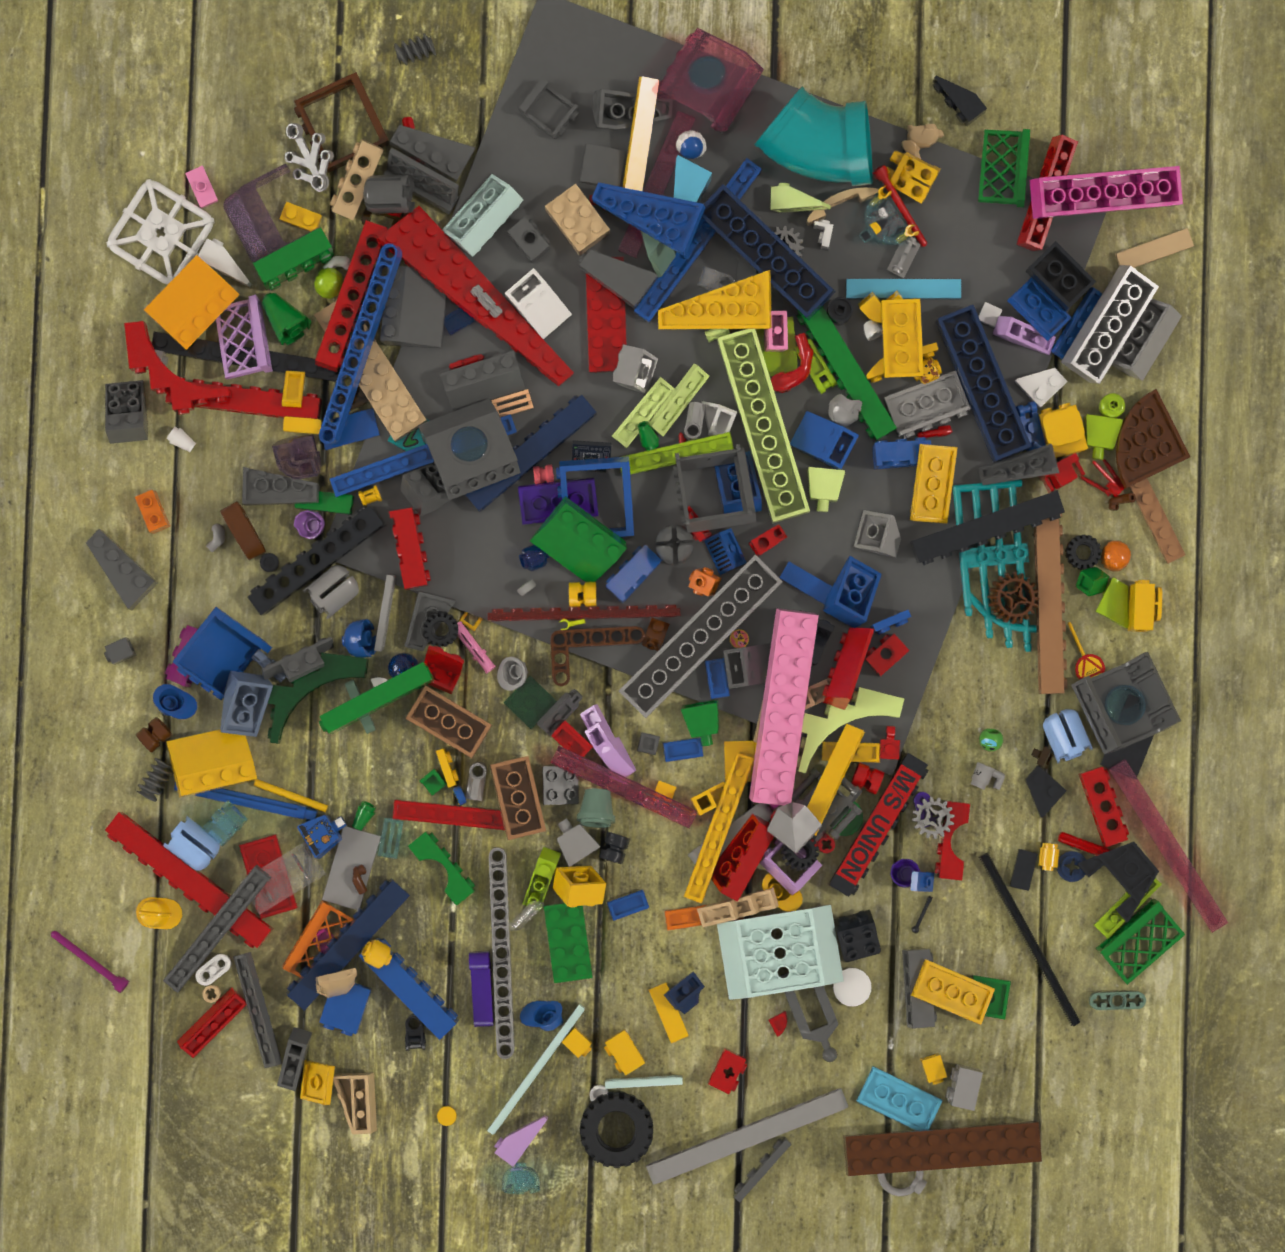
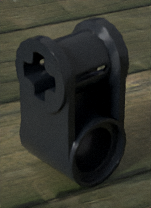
(414, 1037)

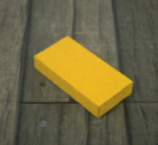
(293, 389)

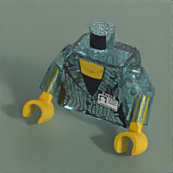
(884, 222)

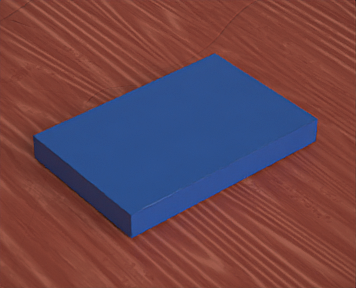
(1039, 309)

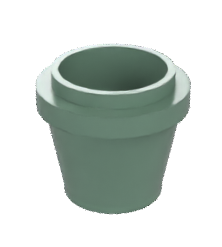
(596, 809)

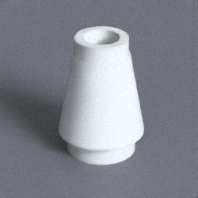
(180, 439)

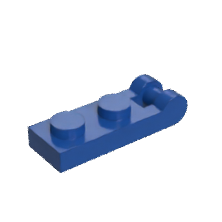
(1031, 425)

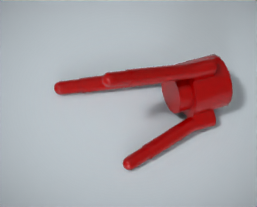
(1114, 484)

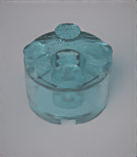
(225, 823)

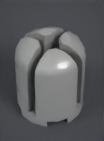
(338, 597)

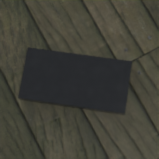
(1134, 753)

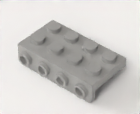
(927, 405)

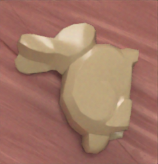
(920, 137)

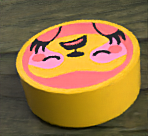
(739, 638)

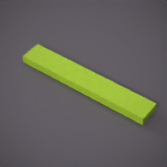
(665, 456)

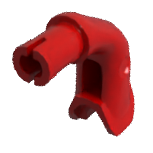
(782, 381)

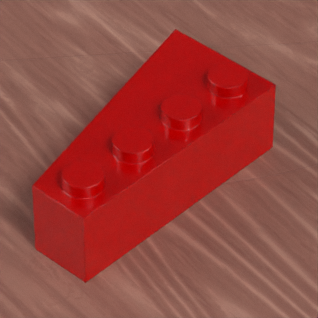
(409, 548)

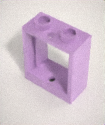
(780, 876)

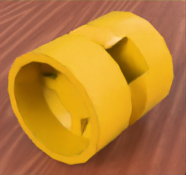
(589, 594)

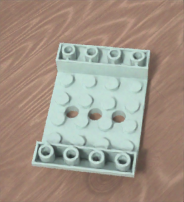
(809, 948)

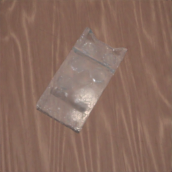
(288, 875)

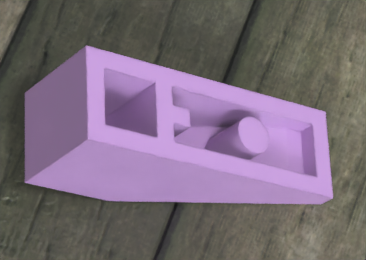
(1022, 334)
(516, 1142)

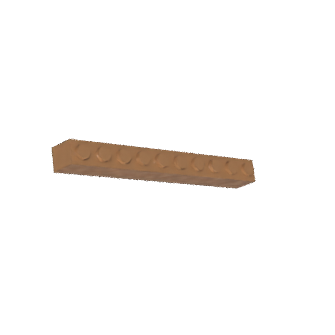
(1050, 607)

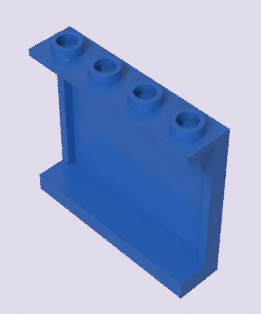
(217, 649)

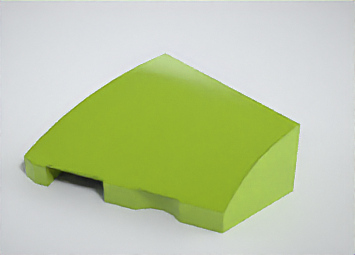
(1115, 603)

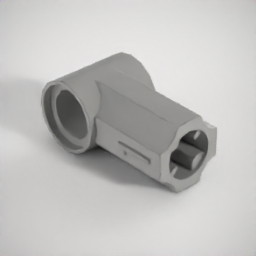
(694, 419)
(476, 783)

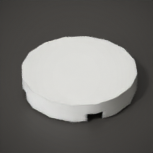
(854, 989)

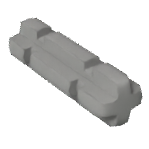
(486, 301)

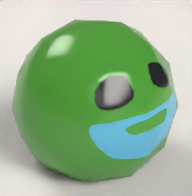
(991, 739)

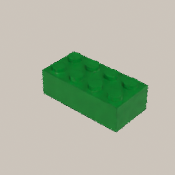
(294, 259)
(568, 942)

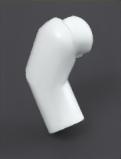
(338, 261)

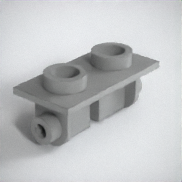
(903, 257)

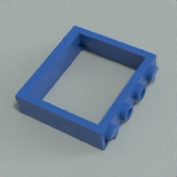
(602, 463)

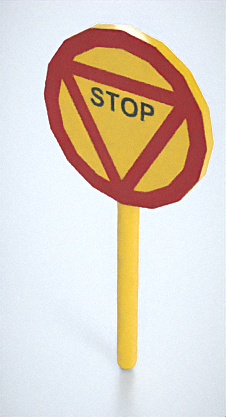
(1088, 664)

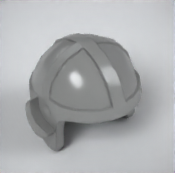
(844, 411)

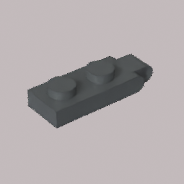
(560, 711)

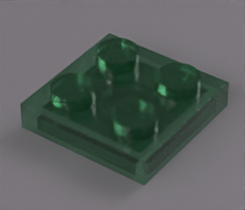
(530, 702)

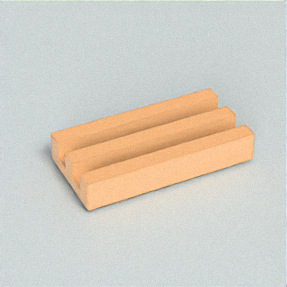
(512, 396)

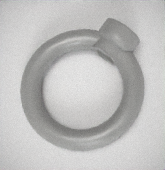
(916, 1186)

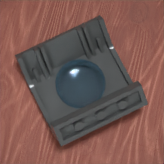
(470, 448)
(1106, 696)

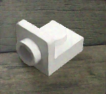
(824, 237)

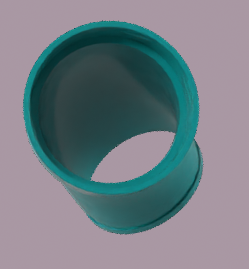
(821, 140)

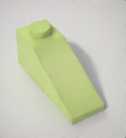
(789, 199)

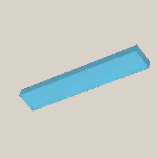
(906, 287)

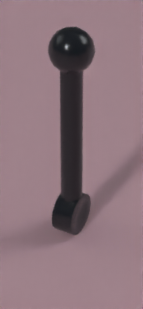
(915, 929)

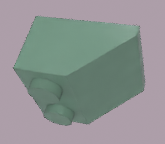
(658, 254)

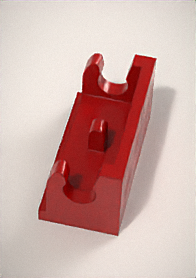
(571, 739)

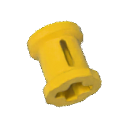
(370, 495)

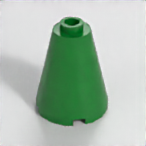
(285, 319)

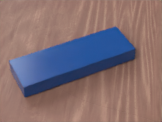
(806, 582)

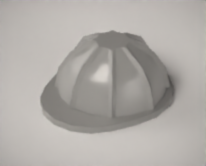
(512, 673)

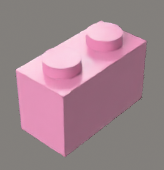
(776, 337)

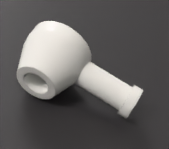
(872, 330)

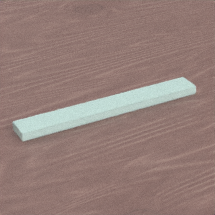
(536, 1069)

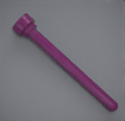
(118, 982)

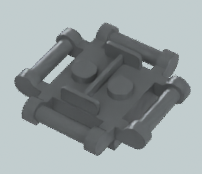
(838, 809)

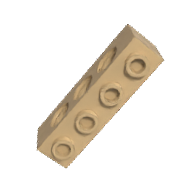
(349, 208)

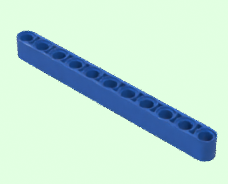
(368, 338)

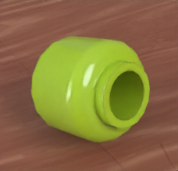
(1117, 402)

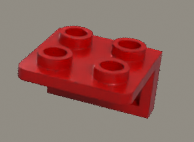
(444, 668)

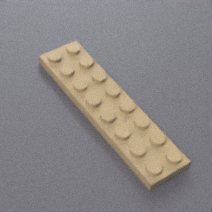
(381, 385)

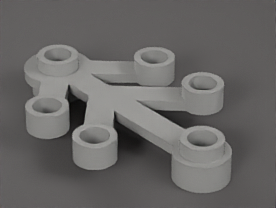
(309, 159)

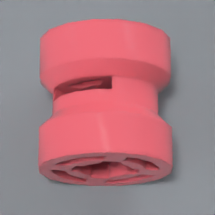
(542, 475)

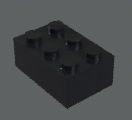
(1060, 276)

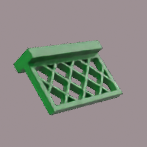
(1020, 172)
(1133, 927)

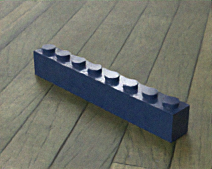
(538, 446)
(348, 942)

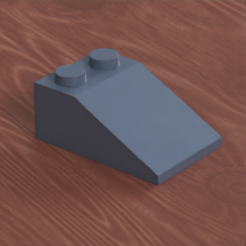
(244, 703)

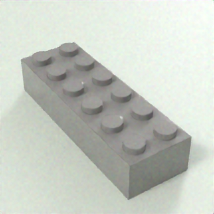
(1109, 324)

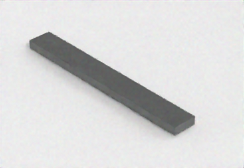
(217, 928)

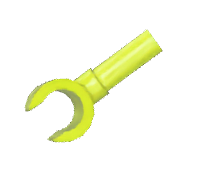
(572, 623)

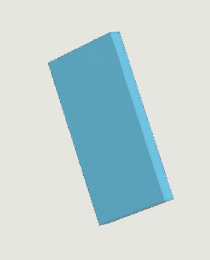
(899, 1100)

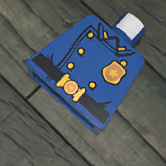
(322, 834)

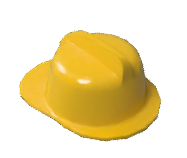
(785, 900)
(159, 913)

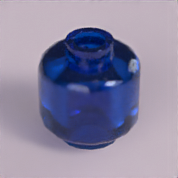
(533, 558)

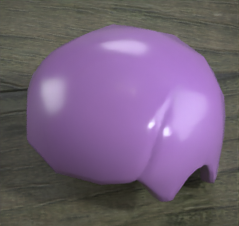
(309, 524)

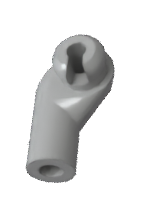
(218, 537)

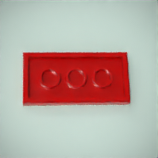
(262, 853)

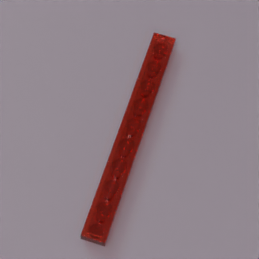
(592, 613)

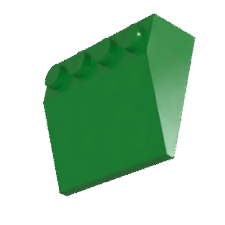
(579, 541)

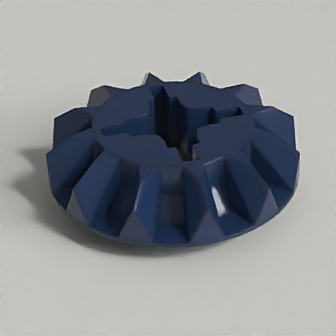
(1063, 871)

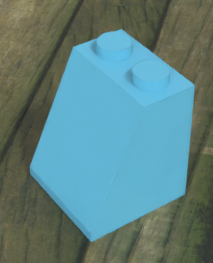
(690, 180)

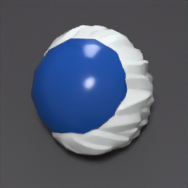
(691, 144)

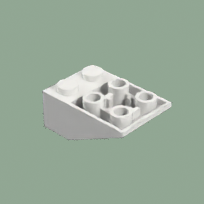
(538, 303)

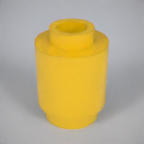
(1048, 856)

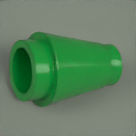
(648, 437)
(363, 815)

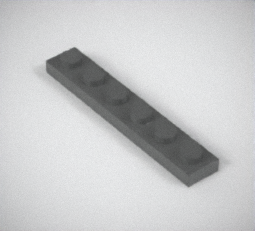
(257, 1010)

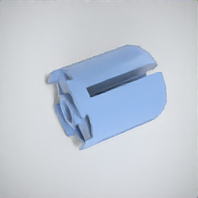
(1068, 740)
(193, 845)

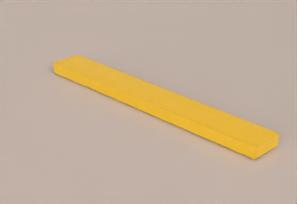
(719, 827)

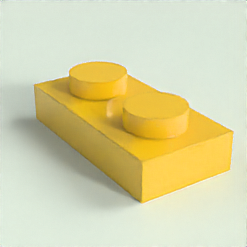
(300, 217)

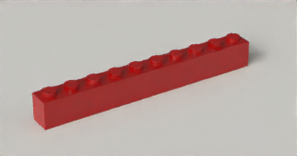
(182, 876)

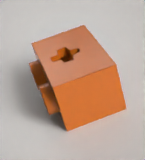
(152, 511)

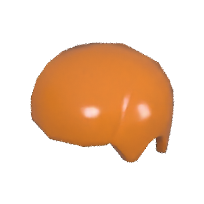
(1115, 556)

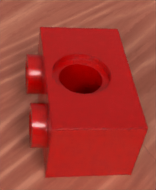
(896, 649)

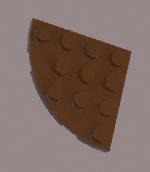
(1147, 441)

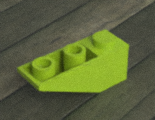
(542, 876)

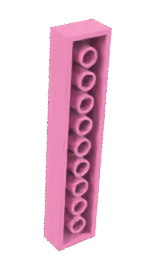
(783, 707)

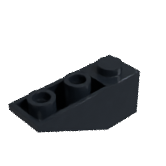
(964, 102)

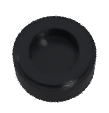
(269, 562)

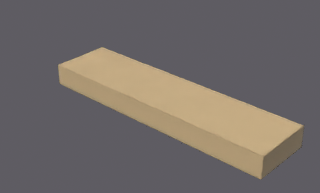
(1156, 249)

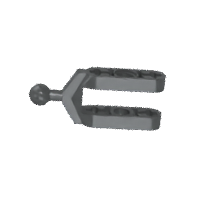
(820, 1033)

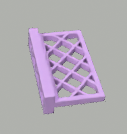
(259, 338)

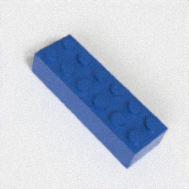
(416, 994)

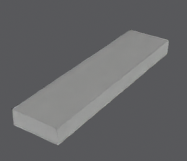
(385, 612)

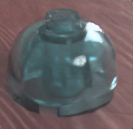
(520, 1180)

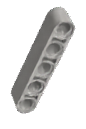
(761, 810)

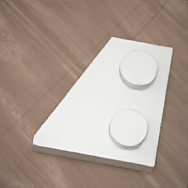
(1041, 385)

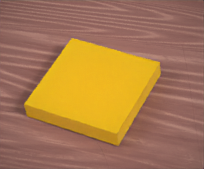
(317, 1082)

